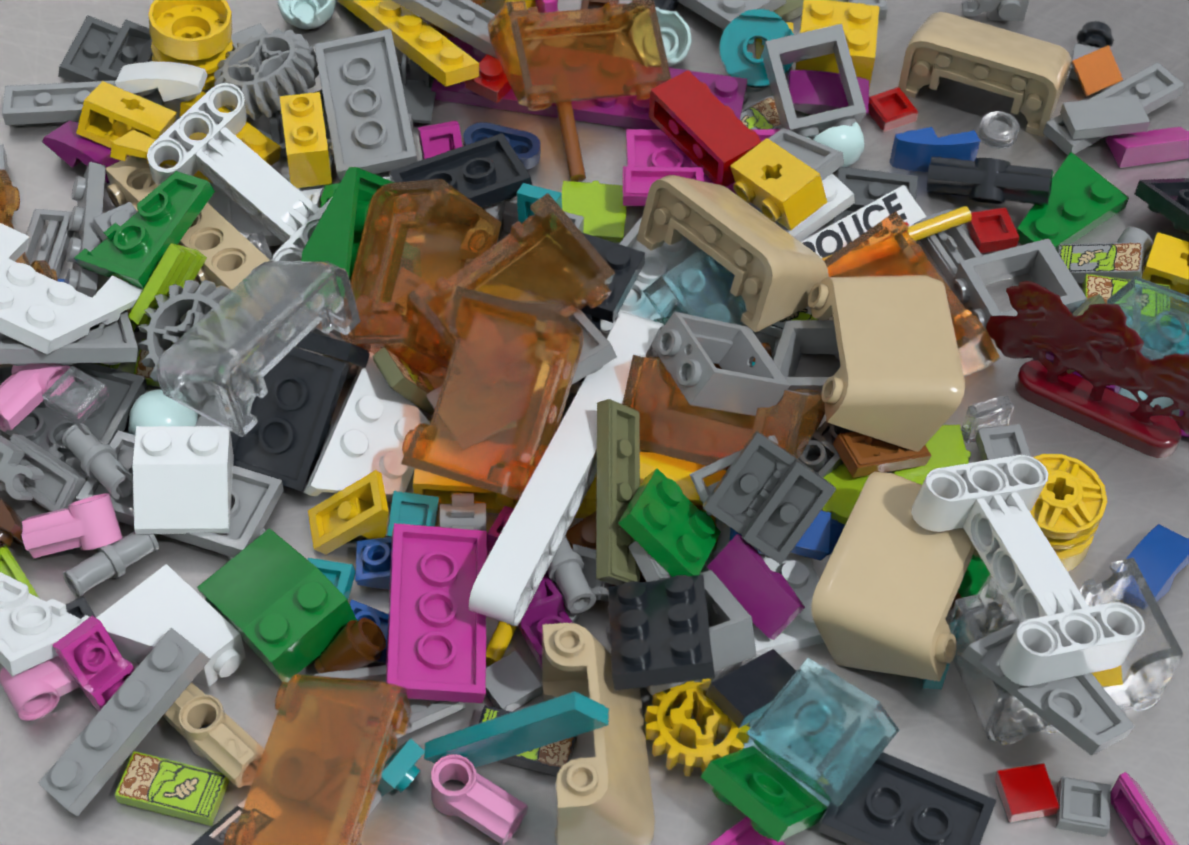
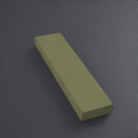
(616, 485)

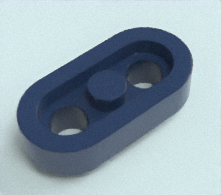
(524, 143)

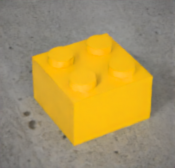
(860, 31)

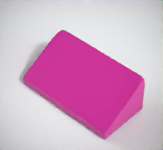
(1149, 146)
(1139, 813)

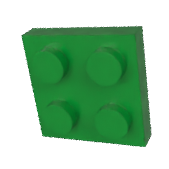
(670, 526)
(763, 793)

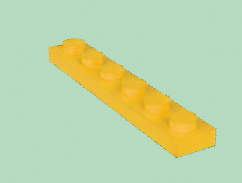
(417, 40)

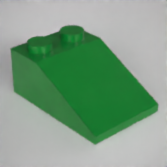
(343, 221)
(278, 604)

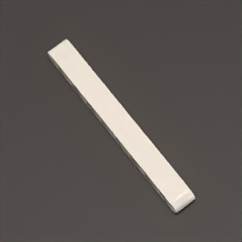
(557, 484)

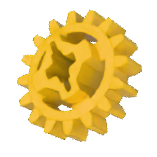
(679, 733)

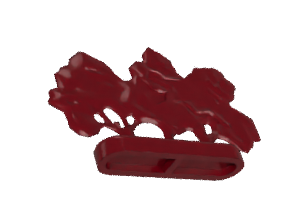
(1104, 355)

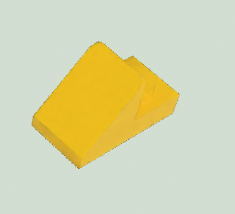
(350, 513)

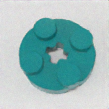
(742, 32)

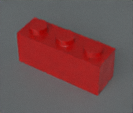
(701, 125)

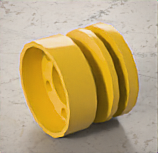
(191, 33)
(1069, 507)

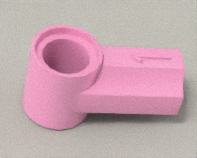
(24, 391)
(83, 524)
(38, 688)
(477, 803)

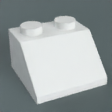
(182, 479)

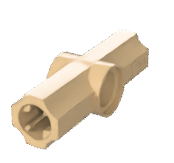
(222, 742)

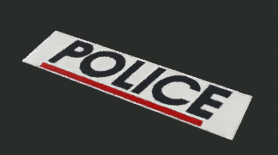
(849, 228)

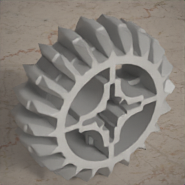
(269, 69)
(163, 320)

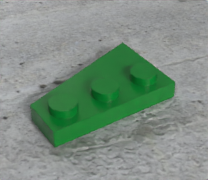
(1076, 205)
(139, 244)

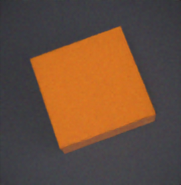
(1097, 71)

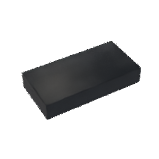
(751, 688)

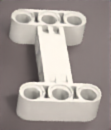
(236, 169)
(1057, 627)

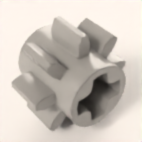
(463, 513)

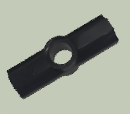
(989, 180)

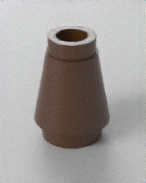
(353, 647)

